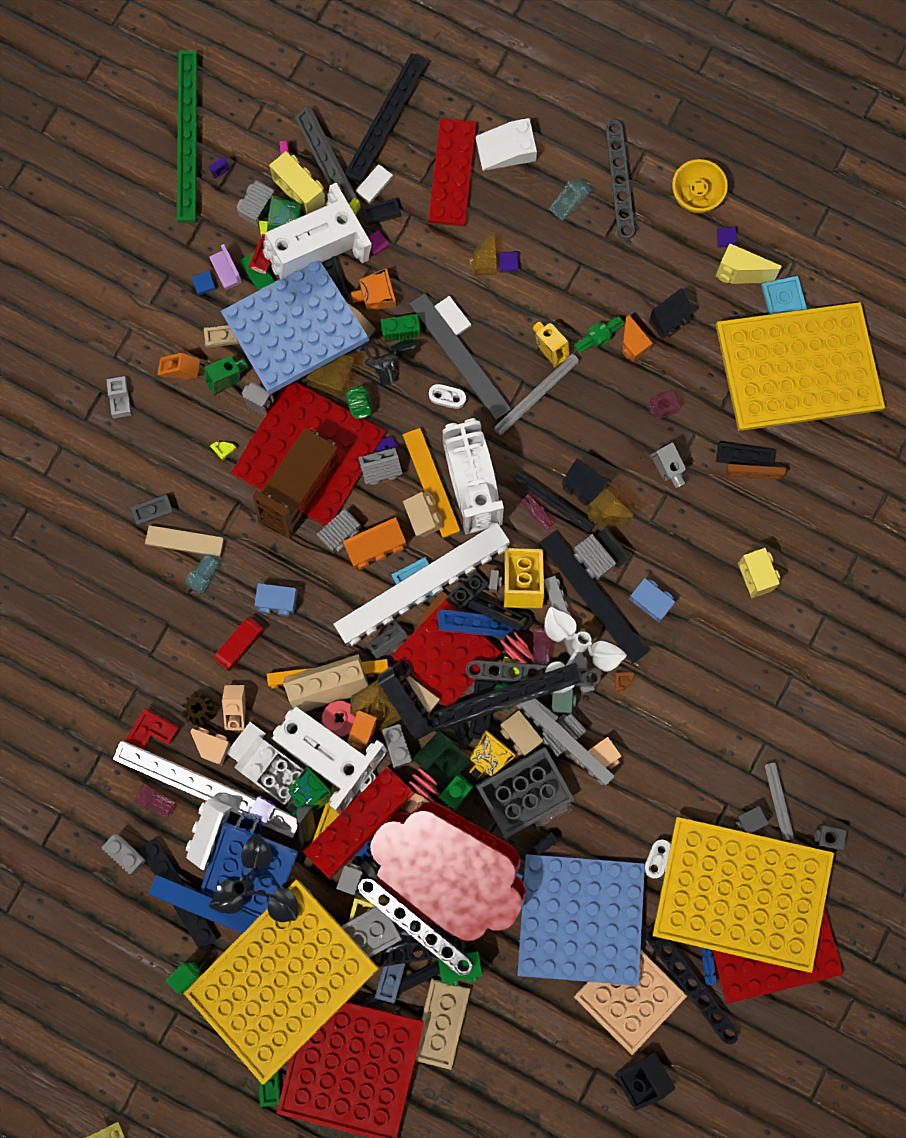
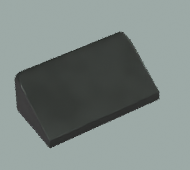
(613, 547)
(305, 825)

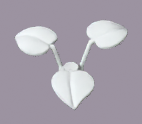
(561, 625)

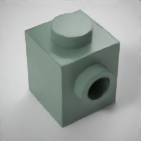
(563, 702)

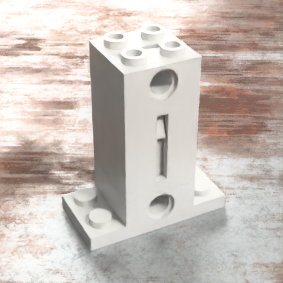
(316, 237)
(328, 755)

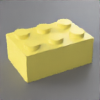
(297, 183)

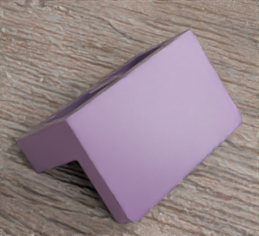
(225, 269)

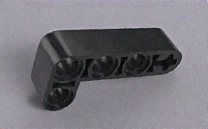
(405, 700)

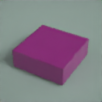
(378, 243)

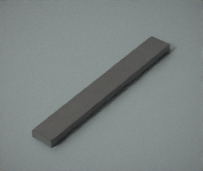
(460, 357)

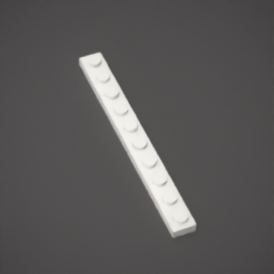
(199, 785)

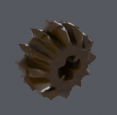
(195, 702)

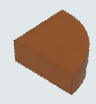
(622, 680)

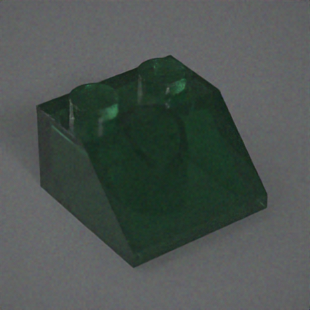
(441, 759)

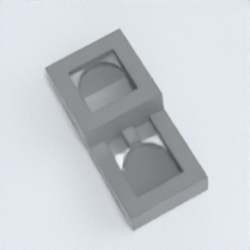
(119, 397)

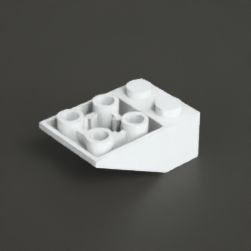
(269, 769)

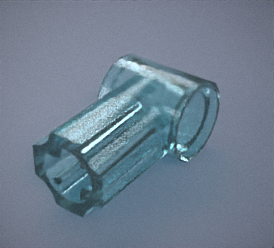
(199, 578)

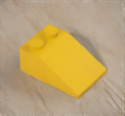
(523, 578)

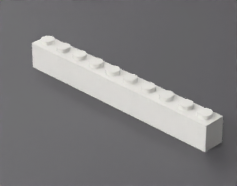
(421, 584)

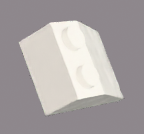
(507, 145)

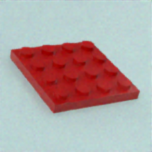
(441, 657)

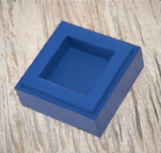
(203, 283)

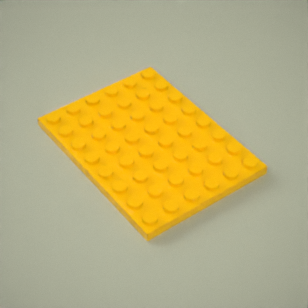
(799, 366)
(743, 894)
(280, 984)

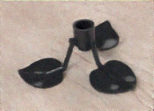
(382, 363)
(229, 894)

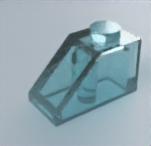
(570, 198)

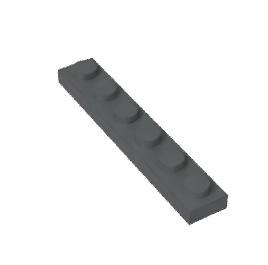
(323, 152)

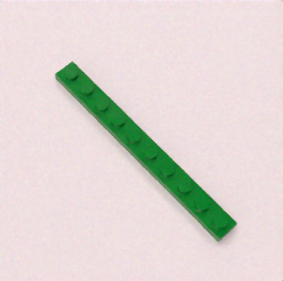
(187, 137)

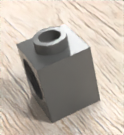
(751, 821)
(838, 838)

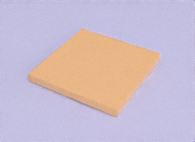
(629, 1010)

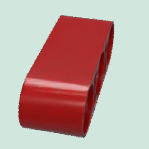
(238, 643)

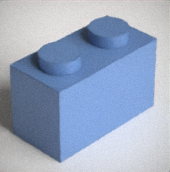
(275, 599)
(652, 600)

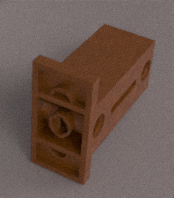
(295, 482)

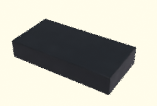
(381, 212)

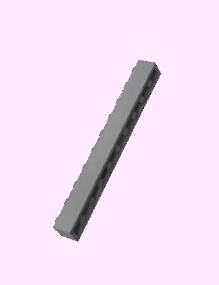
(556, 599)
(566, 741)

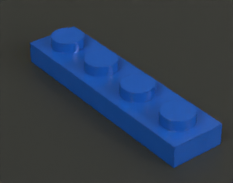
(472, 624)

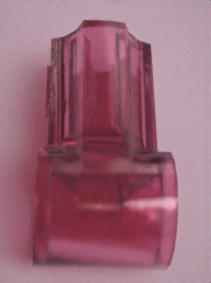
(542, 646)
(151, 799)

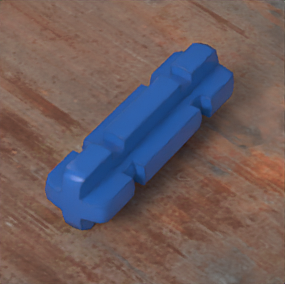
(709, 966)

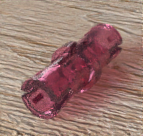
(537, 512)

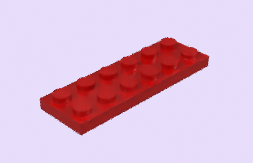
(452, 172)
(358, 823)

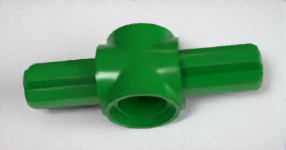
(599, 335)

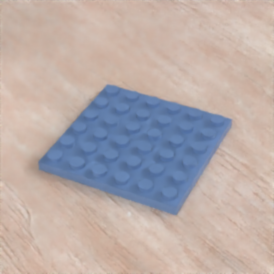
(294, 326)
(581, 920)

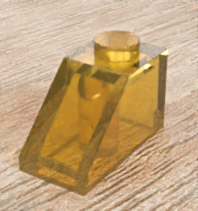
(484, 257)

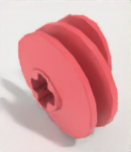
(517, 648)
(329, 718)
(425, 785)

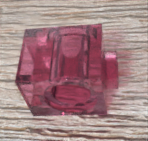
(666, 398)

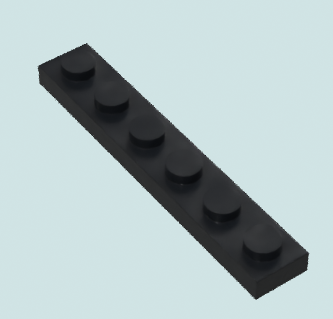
(163, 867)

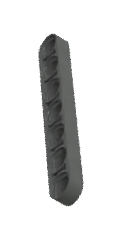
(619, 188)
(523, 670)

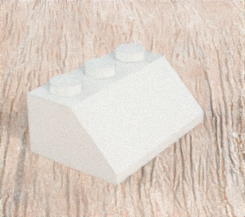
(206, 832)

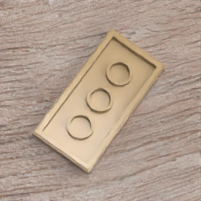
(442, 1024)

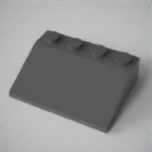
(524, 792)

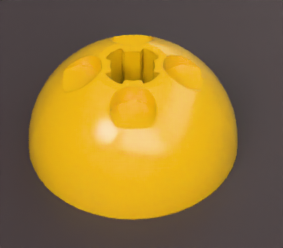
(699, 177)

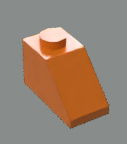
(635, 341)
(179, 366)
(362, 731)

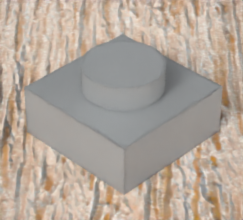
(495, 581)

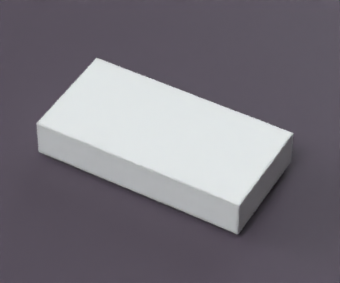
(374, 184)
(453, 316)
(244, 741)

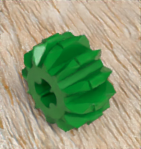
(359, 402)

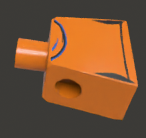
(375, 291)

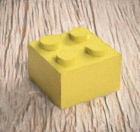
(759, 572)

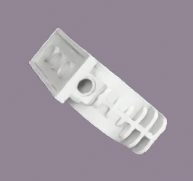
(472, 475)

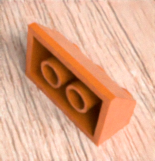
(375, 544)

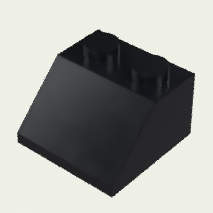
(671, 314)
(583, 482)
(645, 1081)

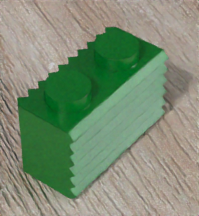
(400, 328)
(183, 977)

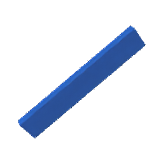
(198, 904)

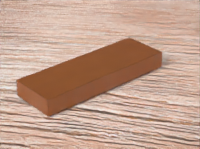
(755, 471)

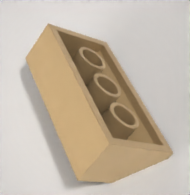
(326, 684)

